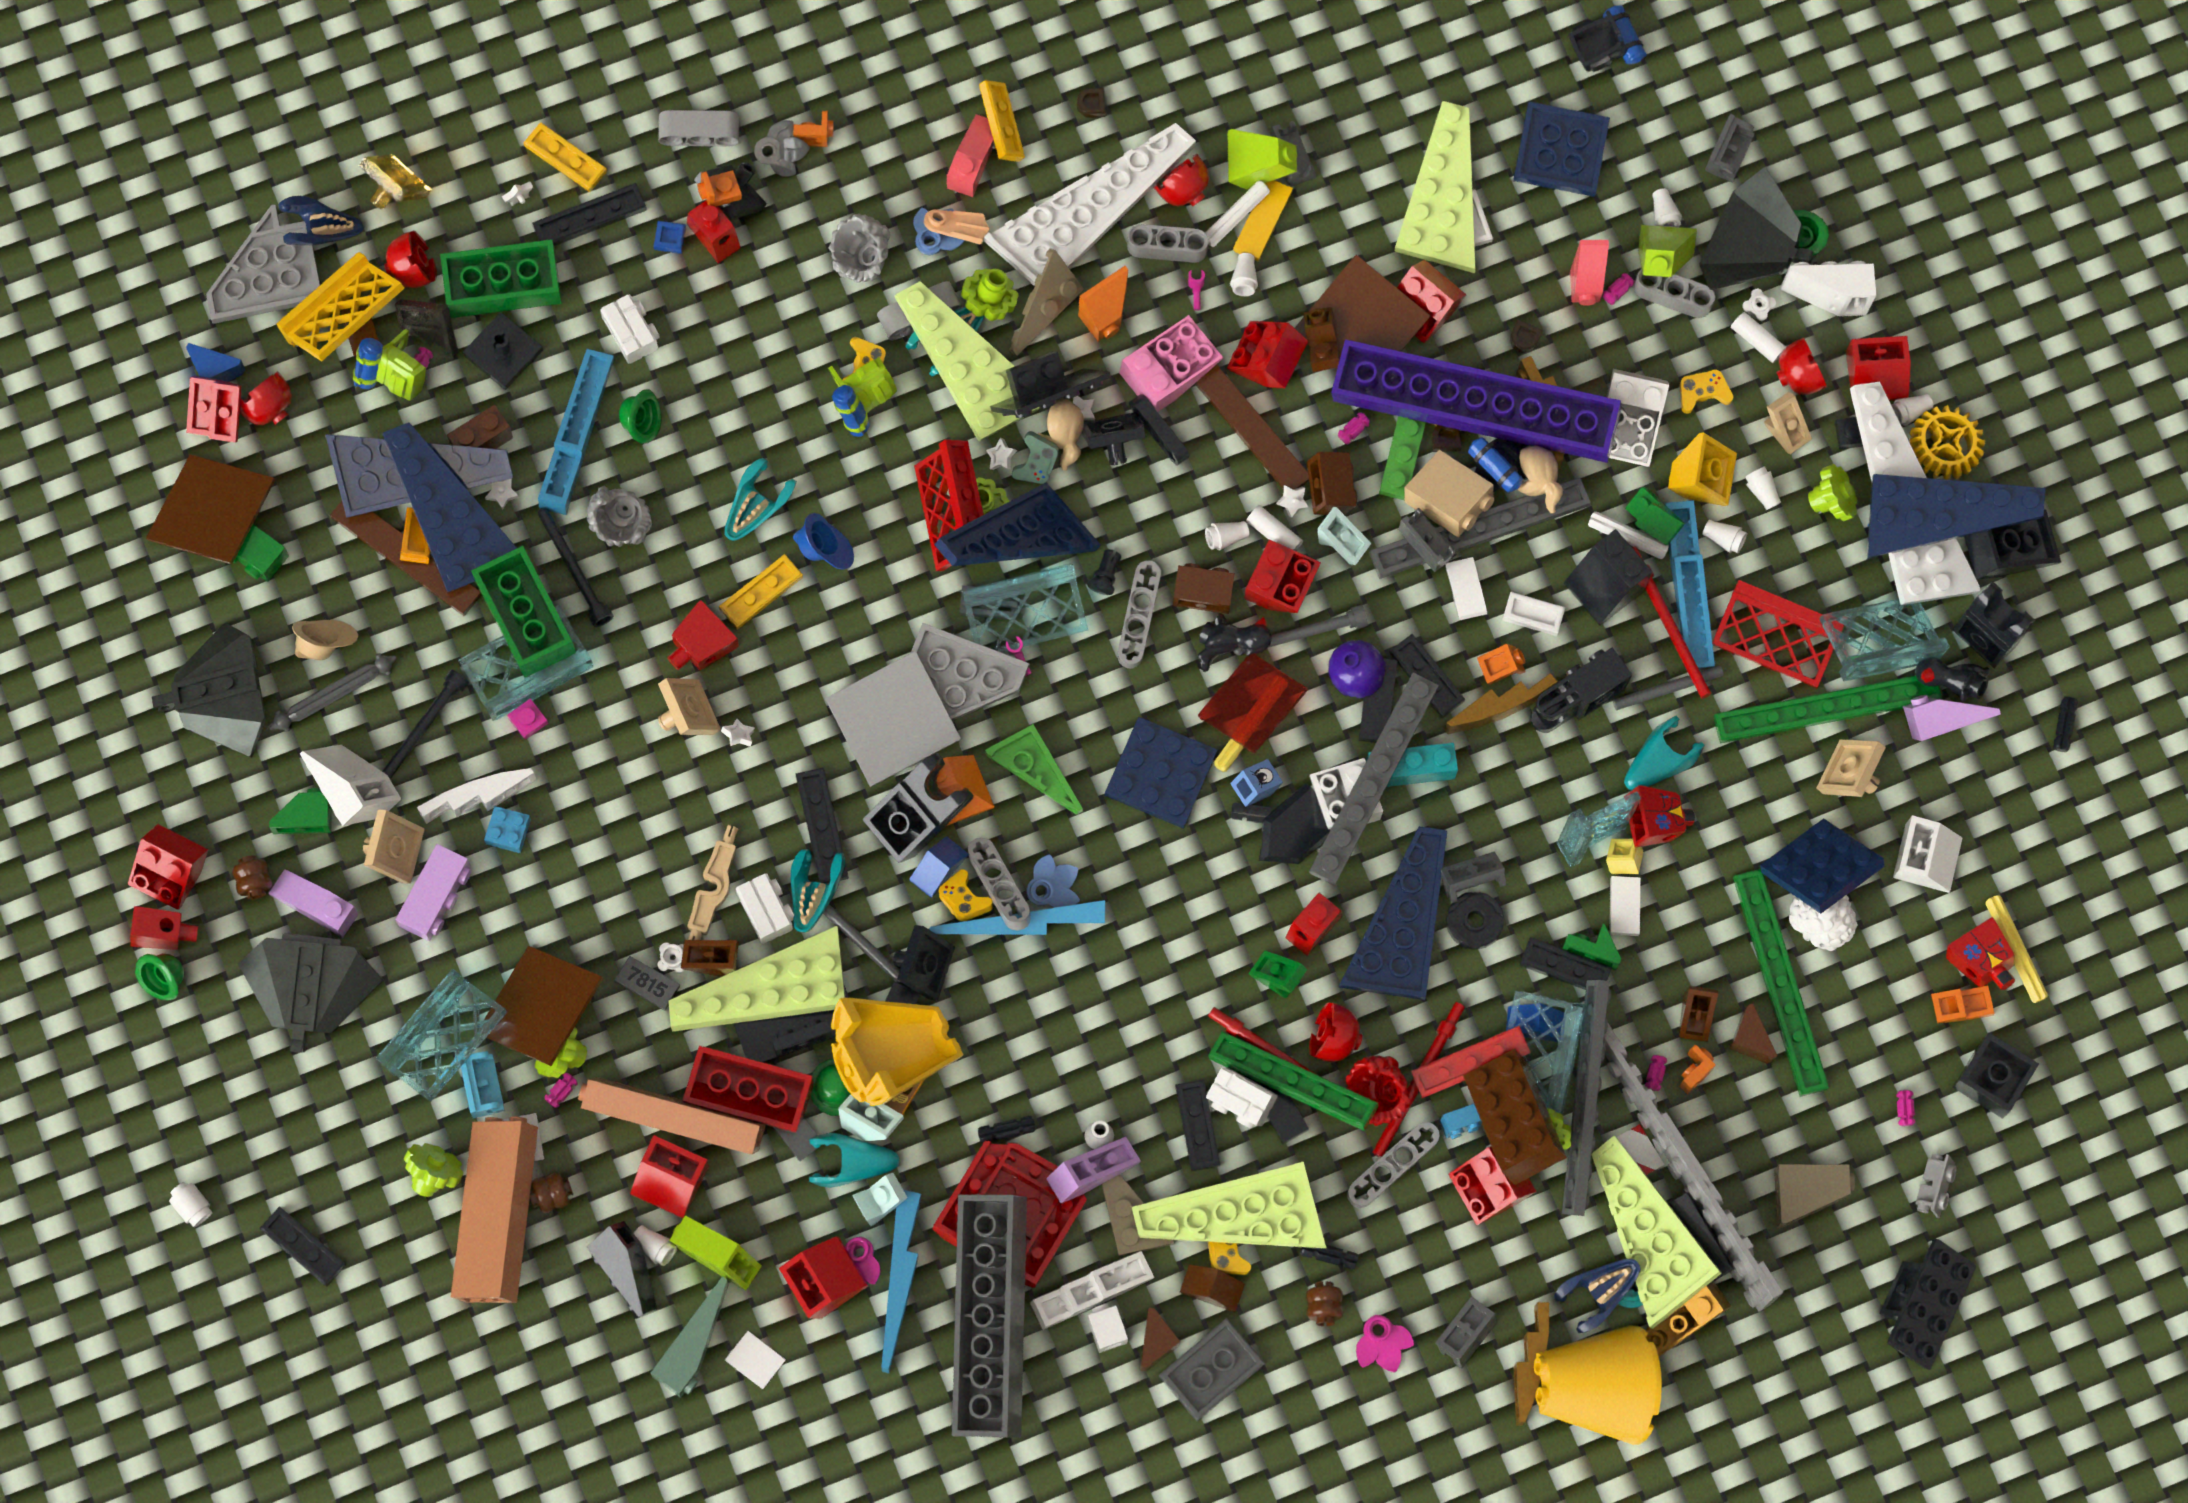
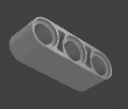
(698, 128)
(1179, 236)
(1682, 303)
(895, 322)

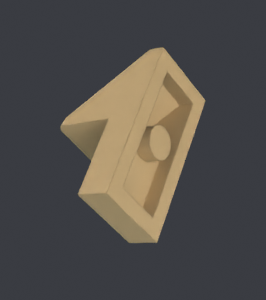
(1787, 423)

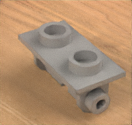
(1936, 1196)

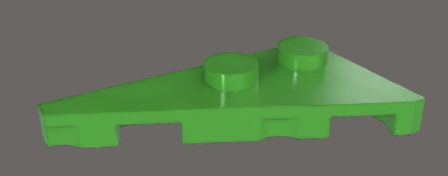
(1031, 761)

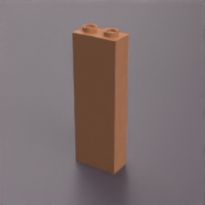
(670, 1115)
(494, 1211)

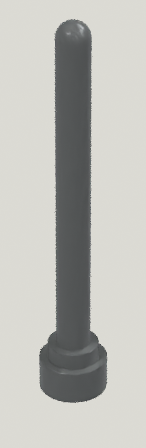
(1353, 618)

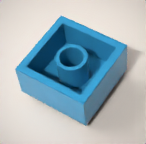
(507, 829)
(1460, 1121)

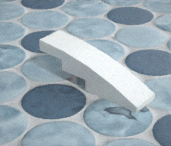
(488, 790)
(1092, 1290)

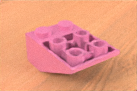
(1170, 363)

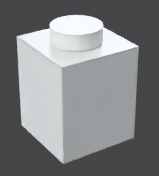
(1107, 1327)

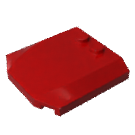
(1020, 1172)

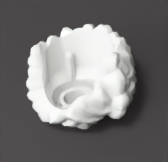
(1826, 929)

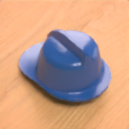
(822, 541)

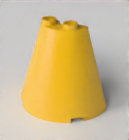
(889, 1046)
(1603, 1383)

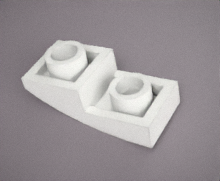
(1466, 588)

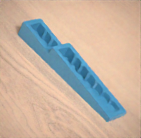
(575, 432)
(1690, 586)
(1080, 913)
(901, 1274)

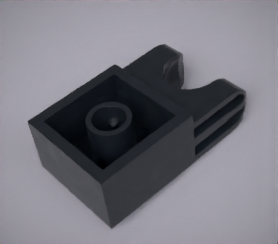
(1993, 625)
(1581, 691)
(915, 811)

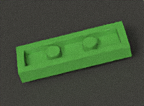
(1402, 457)

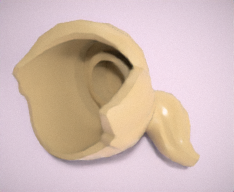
(1065, 427)
(1542, 471)

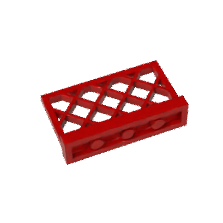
(961, 482)
(1782, 609)

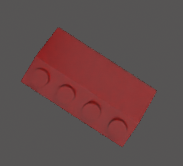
(748, 1089)

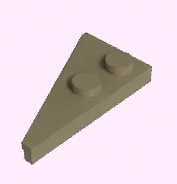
(1050, 296)
(1119, 1203)

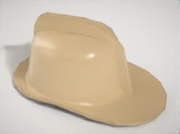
(321, 637)

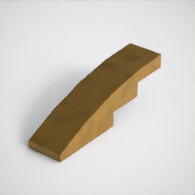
(1492, 708)
(1525, 1379)

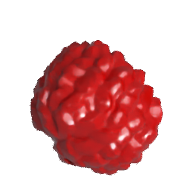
(1382, 1082)

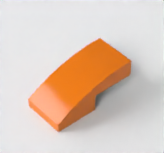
(1962, 1004)

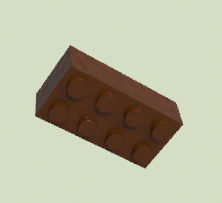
(1514, 1116)

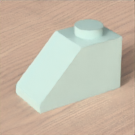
(868, 1121)

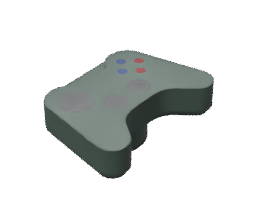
(1040, 461)

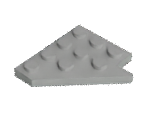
(264, 273)
(967, 672)

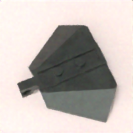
(1754, 236)
(220, 692)
(307, 984)

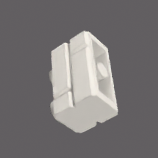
(630, 329)
(765, 908)
(1241, 1097)

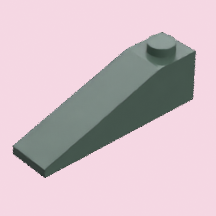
(685, 1356)

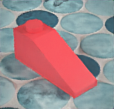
(971, 157)
(1589, 271)

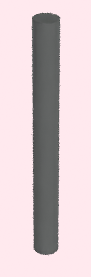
(1665, 688)
(858, 939)

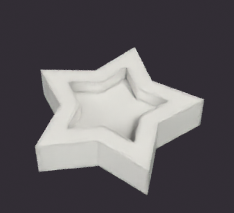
(518, 194)
(1085, 407)
(1001, 455)
(502, 492)
(1292, 500)
(738, 733)

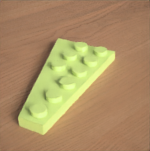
(1441, 205)
(962, 358)
(780, 985)
(1255, 1209)
(1652, 1234)

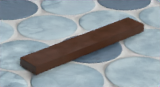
(1252, 429)
(388, 543)

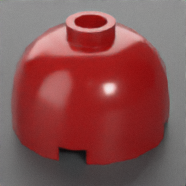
(1185, 183)
(409, 262)
(1800, 369)
(267, 401)
(1336, 1034)

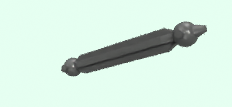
(332, 692)

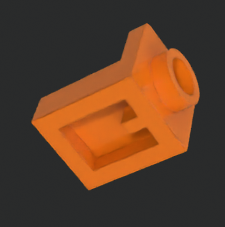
(815, 134)
(719, 188)
(1501, 663)
(1695, 1074)

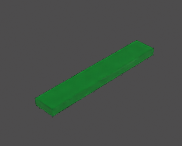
(1293, 1081)

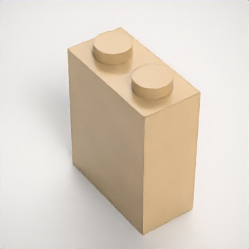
(1449, 493)

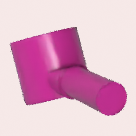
(1196, 286)
(1018, 652)

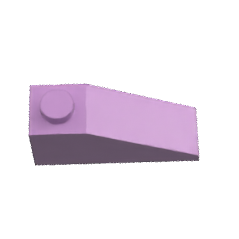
(1935, 716)
(314, 902)
(1092, 1169)

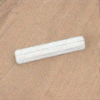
(1236, 213)
(1632, 536)

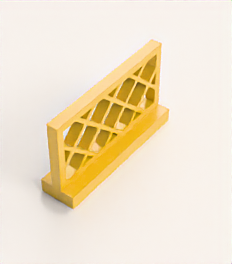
(331, 298)

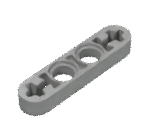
(1139, 614)
(999, 883)
(1395, 1167)

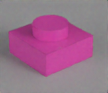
(527, 719)

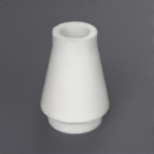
(1665, 209)
(1244, 276)
(1911, 408)
(1763, 487)
(1225, 534)
(1725, 535)
(1095, 1140)
(655, 1245)

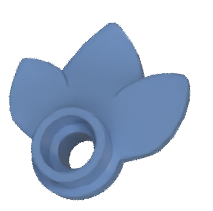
(941, 241)
(1055, 881)

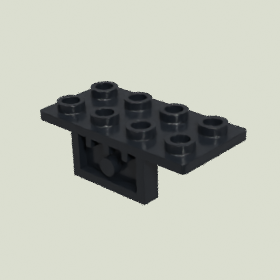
(1042, 382)
(780, 1036)
(1926, 1301)

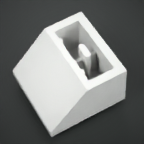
(1333, 788)
(1928, 854)

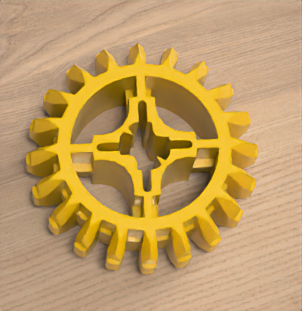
(1957, 462)

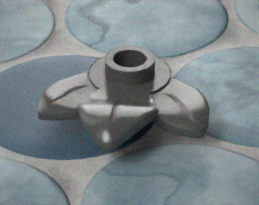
(785, 148)

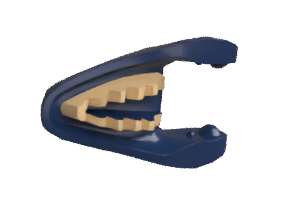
(321, 221)
(1607, 1287)

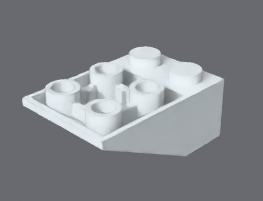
(1833, 286)
(1640, 415)
(350, 783)

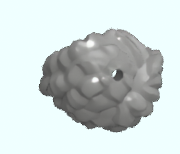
(859, 248)
(613, 521)

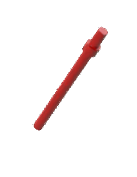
(1676, 636)
(1236, 1028)
(1445, 1031)

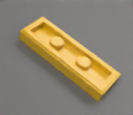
(1001, 120)
(565, 157)
(1263, 220)
(761, 591)

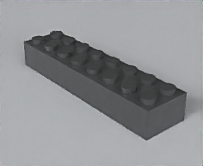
(989, 1316)

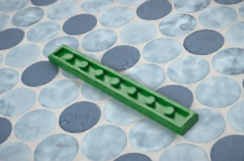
(1820, 708)
(1780, 983)

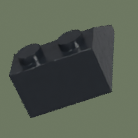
(2013, 548)

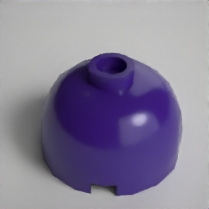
(1356, 668)

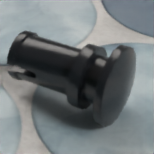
(1104, 577)

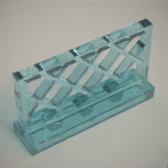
(1020, 585)
(1883, 660)
(530, 687)
(1588, 830)
(426, 1024)
(1566, 1048)

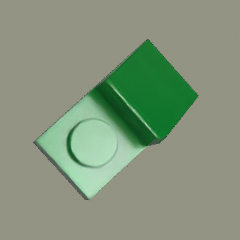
(1654, 516)
(1601, 951)
(1278, 973)

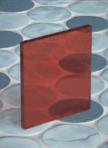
(1252, 702)

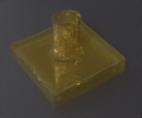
(394, 180)

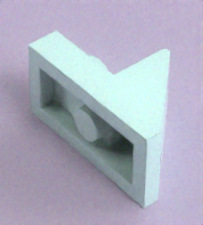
(1342, 536)
(880, 1198)

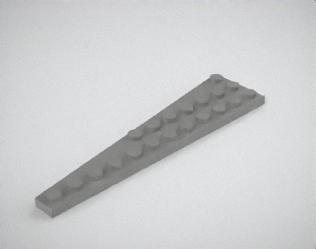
(1755, 1276)

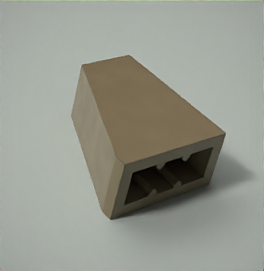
(1808, 1189)

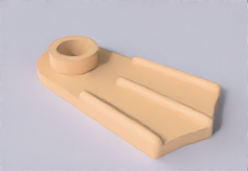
(958, 224)

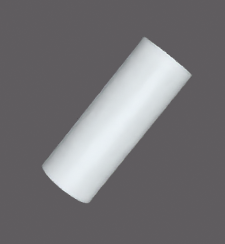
(1758, 337)
(1273, 528)

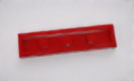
(1451, 1068)

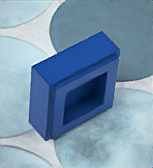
(669, 237)

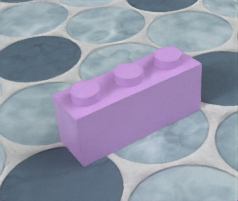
(434, 893)

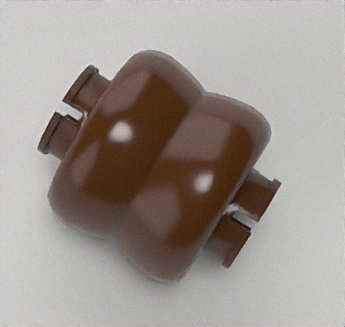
(252, 877)
(550, 1192)
(1324, 1303)

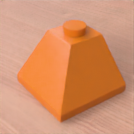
(1104, 304)
(963, 773)

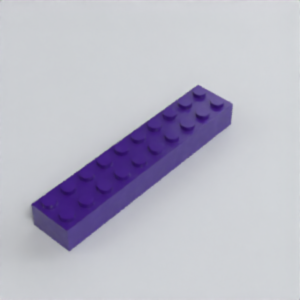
(1476, 400)

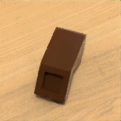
(1322, 339)

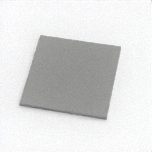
(893, 718)

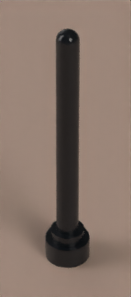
(598, 612)
(453, 684)

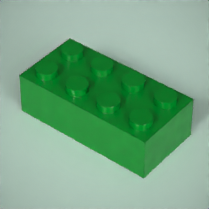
(500, 278)
(523, 611)

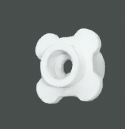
(1759, 312)
(667, 951)

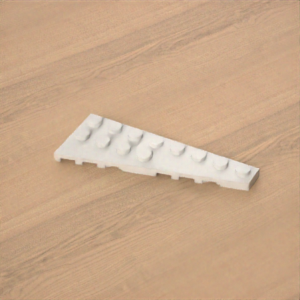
(1088, 207)
(1923, 571)

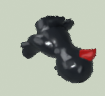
(1225, 638)
(1962, 680)

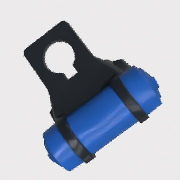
(1607, 39)
(1498, 463)

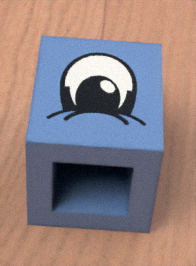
(1256, 782)

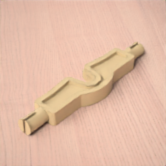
(717, 873)

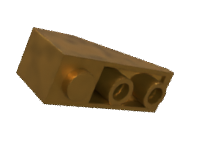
(1688, 1318)

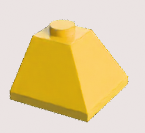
(1704, 471)

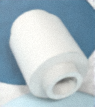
(190, 1204)

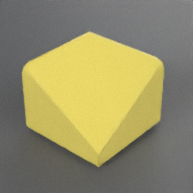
(1624, 857)

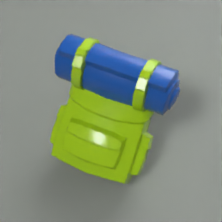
(389, 367)
(861, 393)

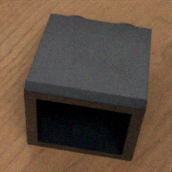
(1608, 577)

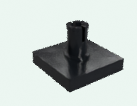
(751, 200)
(502, 351)
(1112, 433)
(924, 962)

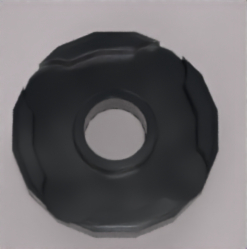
(1470, 936)

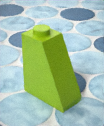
(1258, 158)
(1665, 249)
(715, 1252)

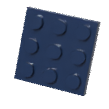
(1561, 149)
(1161, 772)
(1822, 865)

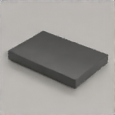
(1211, 1369)

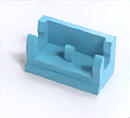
(482, 1085)

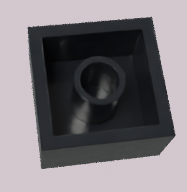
(1995, 1075)

